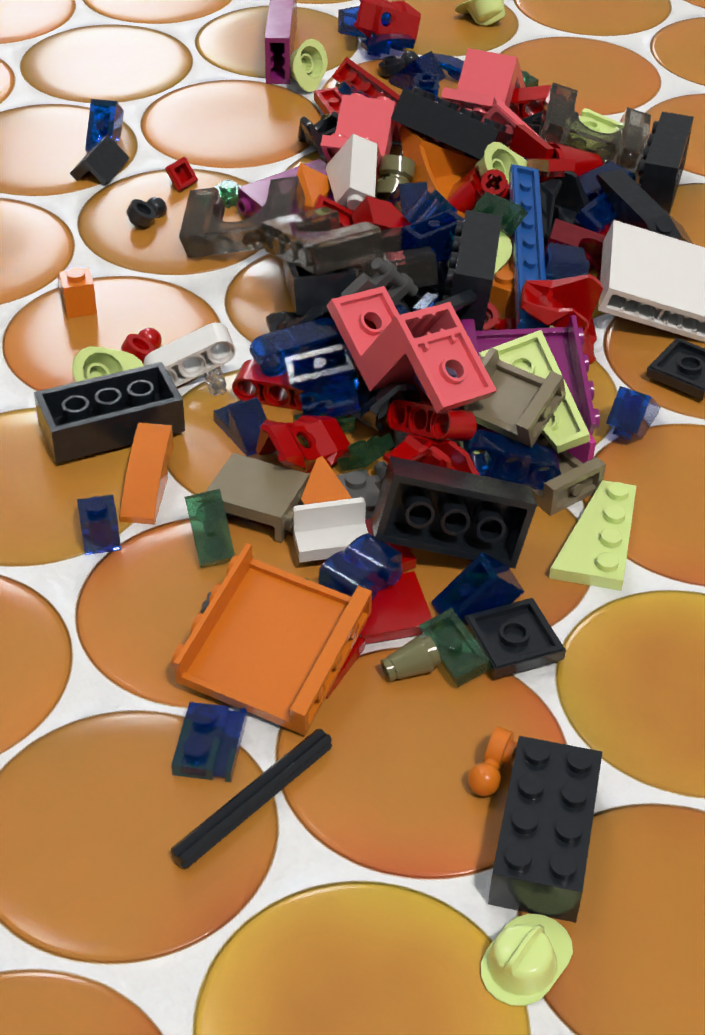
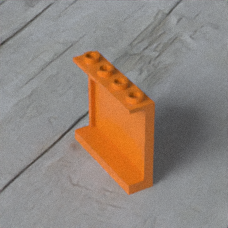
(271, 642)

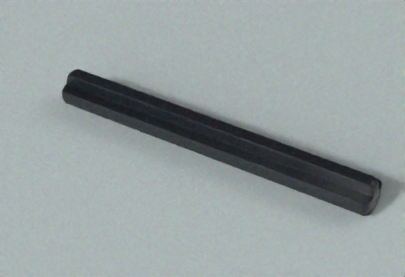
(250, 799)

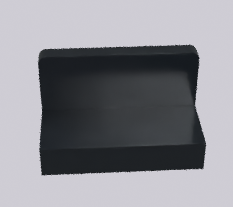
(102, 160)

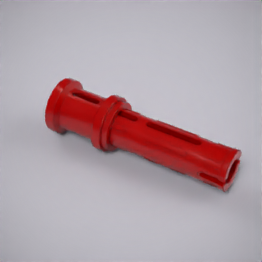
(500, 180)

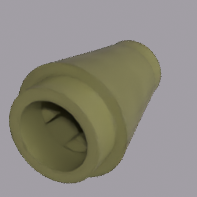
(411, 659)

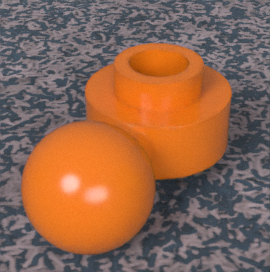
(485, 777)

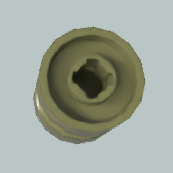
(394, 171)

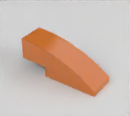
(146, 473)

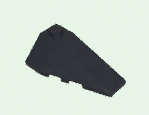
(637, 207)

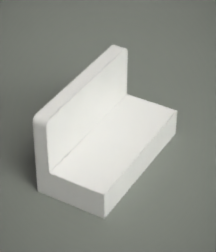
(327, 527)

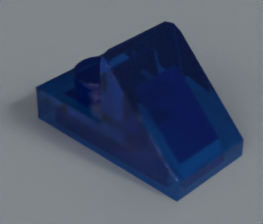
(242, 423)

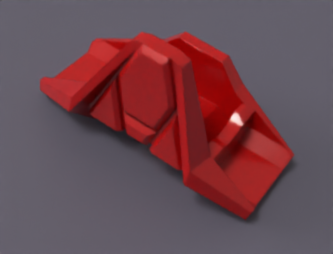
(403, 18)
(556, 300)
(321, 432)
(433, 452)

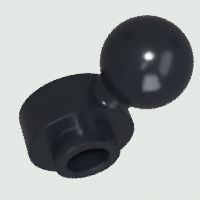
(391, 65)
(143, 213)

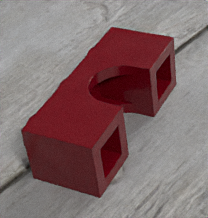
(573, 235)

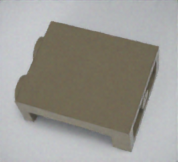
(521, 401)
(574, 484)
(261, 491)

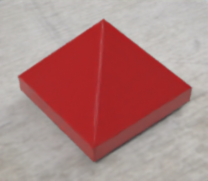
(181, 174)

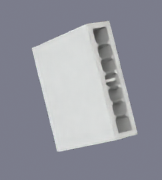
(653, 280)

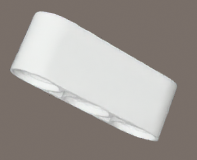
(194, 353)

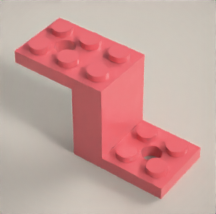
(485, 80)
(366, 118)
(409, 345)

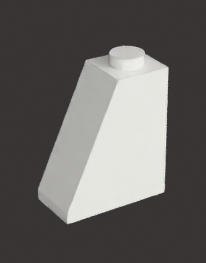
(353, 171)

